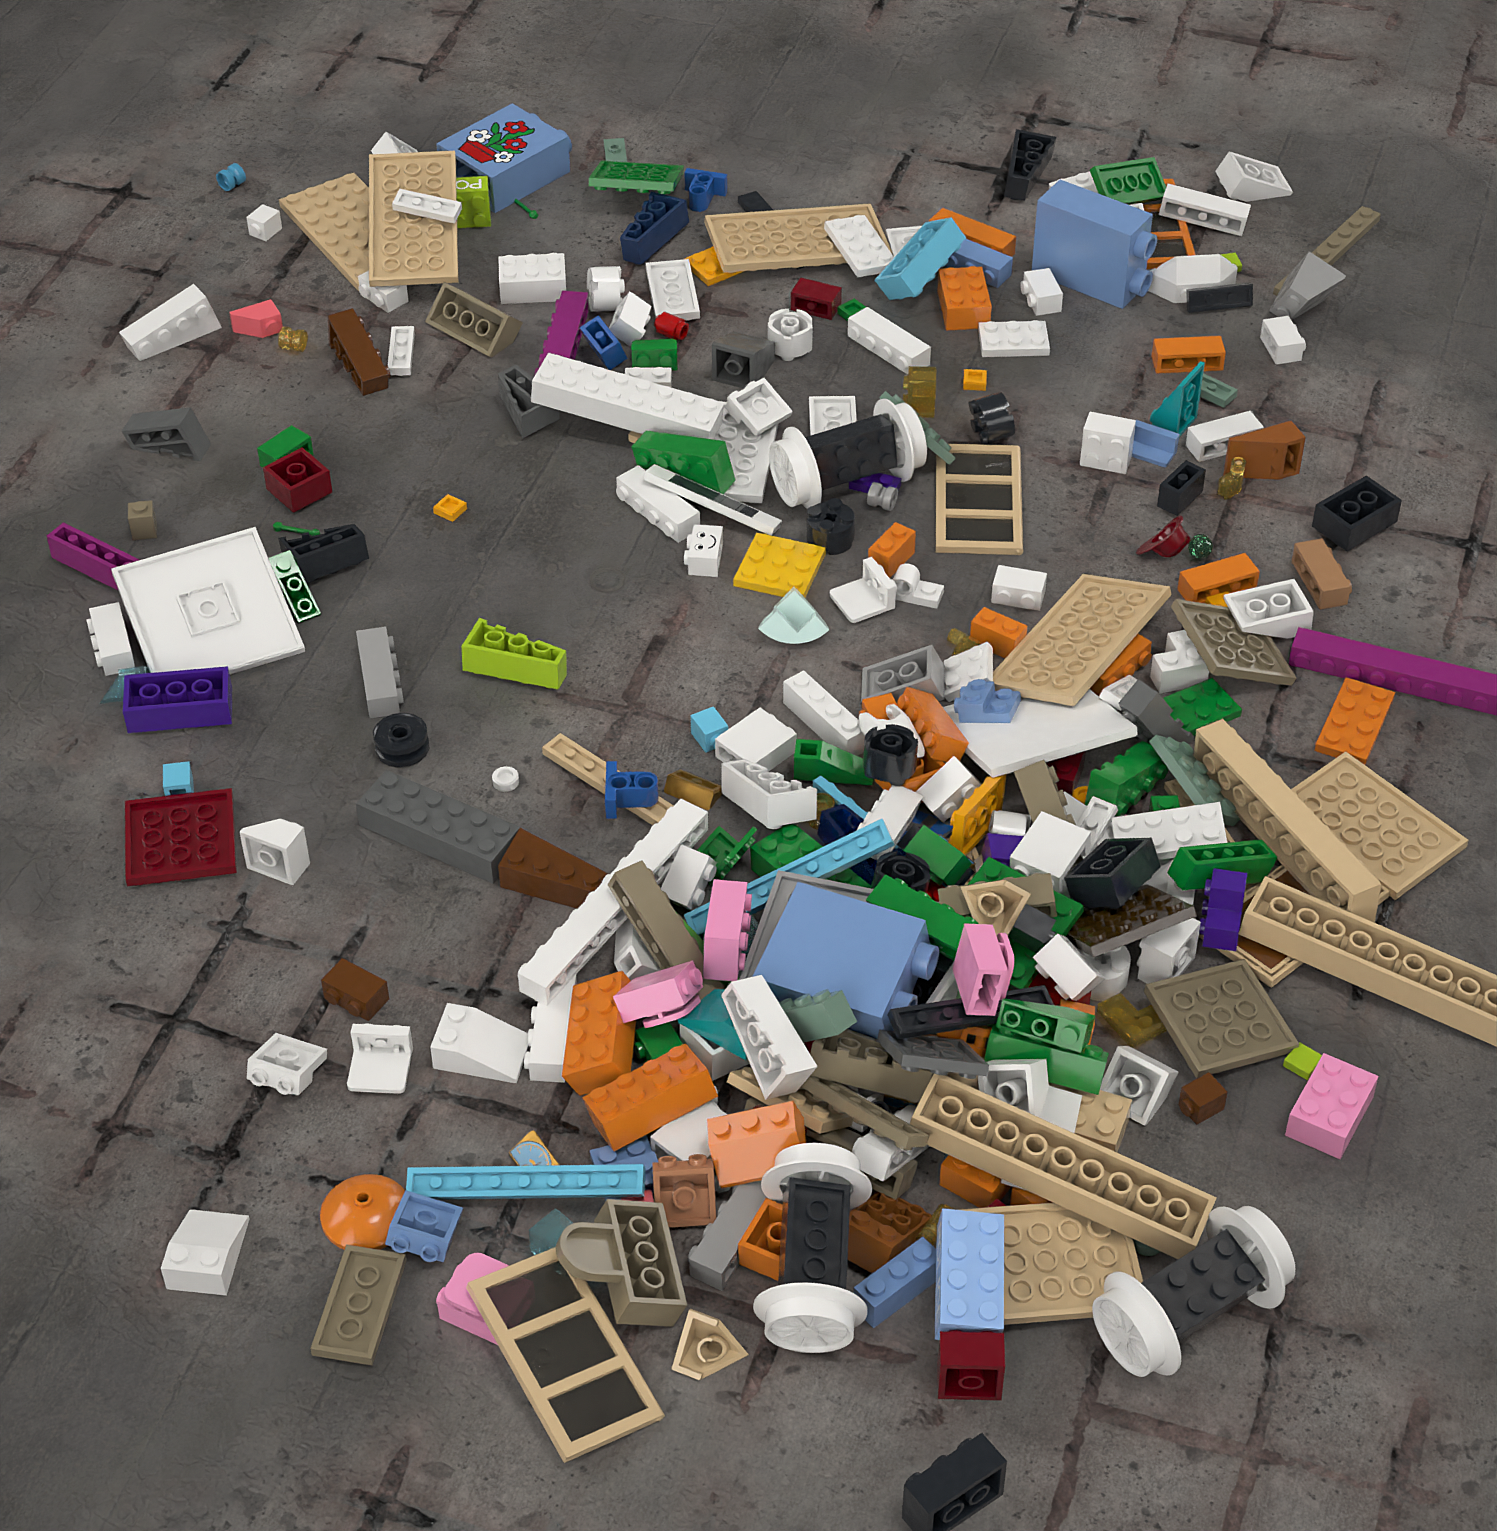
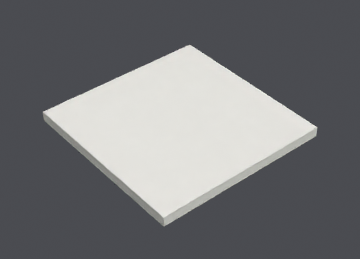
(209, 606)
(1043, 732)

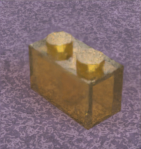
(921, 390)

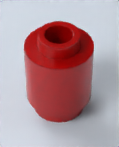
(671, 326)

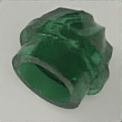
(1200, 546)

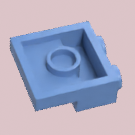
(984, 705)
(634, 1153)
(423, 1226)

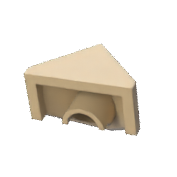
(995, 903)
(705, 1346)

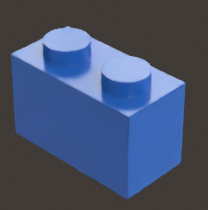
(603, 342)

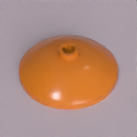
(357, 1222)

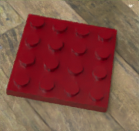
(179, 837)

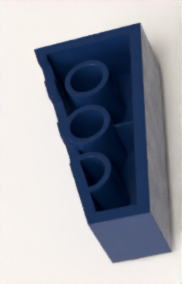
(653, 227)

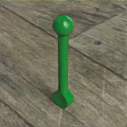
(532, 213)
(277, 526)

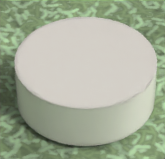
(505, 779)

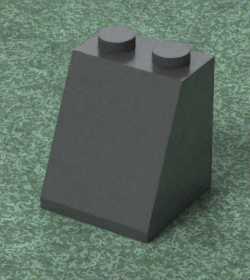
(741, 359)

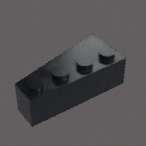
(1027, 162)

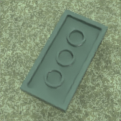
(940, 447)
(1193, 775)

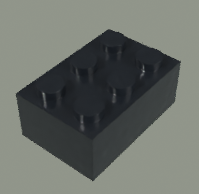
(1356, 513)
(1112, 872)
(954, 1486)

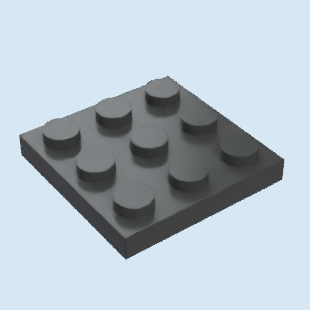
(934, 1053)

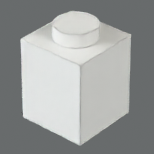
(264, 222)

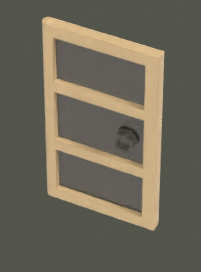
(979, 500)
(564, 1354)

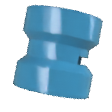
(232, 176)

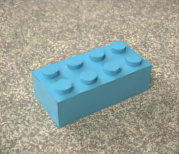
(920, 259)

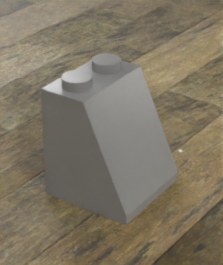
(1306, 287)

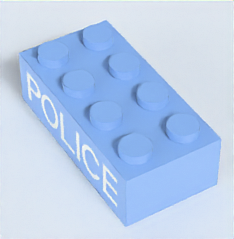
(969, 1272)

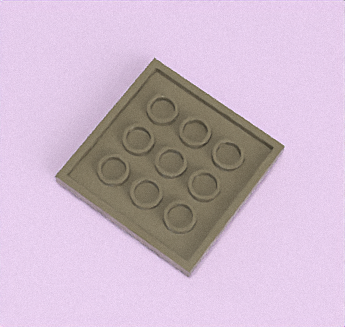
(1227, 648)
(1220, 1018)

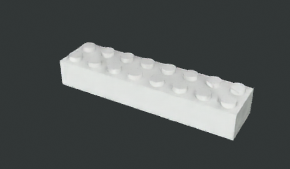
(623, 399)

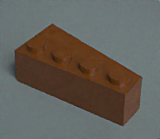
(357, 351)
(547, 871)

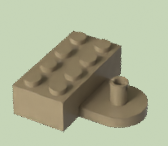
(634, 1255)

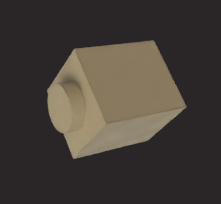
(142, 520)

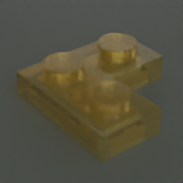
(1132, 1025)

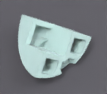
(793, 620)

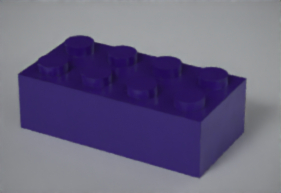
(177, 699)

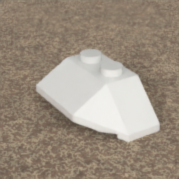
(1191, 272)

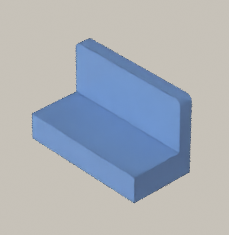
(1154, 444)

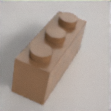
(1321, 574)

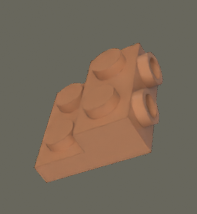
(685, 1190)

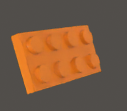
(1355, 720)

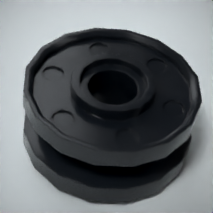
(401, 739)

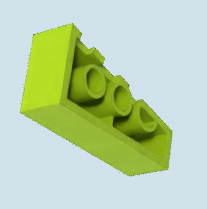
(512, 657)

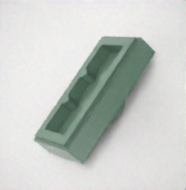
(615, 150)

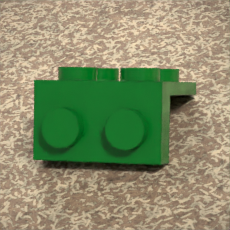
(655, 353)
(726, 849)

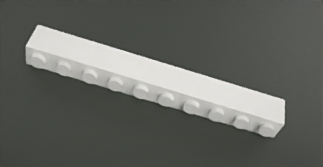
(601, 913)

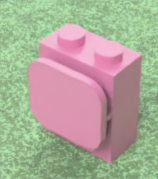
(983, 968)
(660, 995)
(455, 1301)

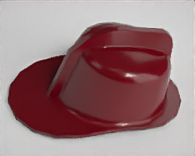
(1168, 541)

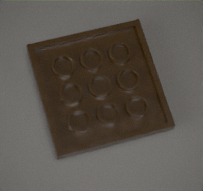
(1142, 915)

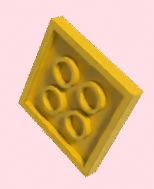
(778, 565)

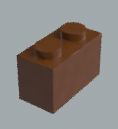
(355, 989)

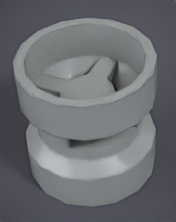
(882, 496)

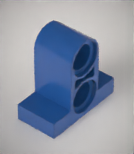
(703, 186)
(628, 789)

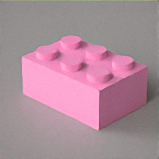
(727, 930)
(1331, 1106)

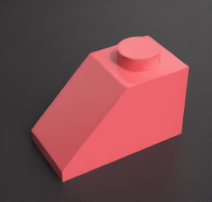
(257, 320)

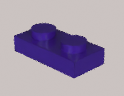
(865, 483)

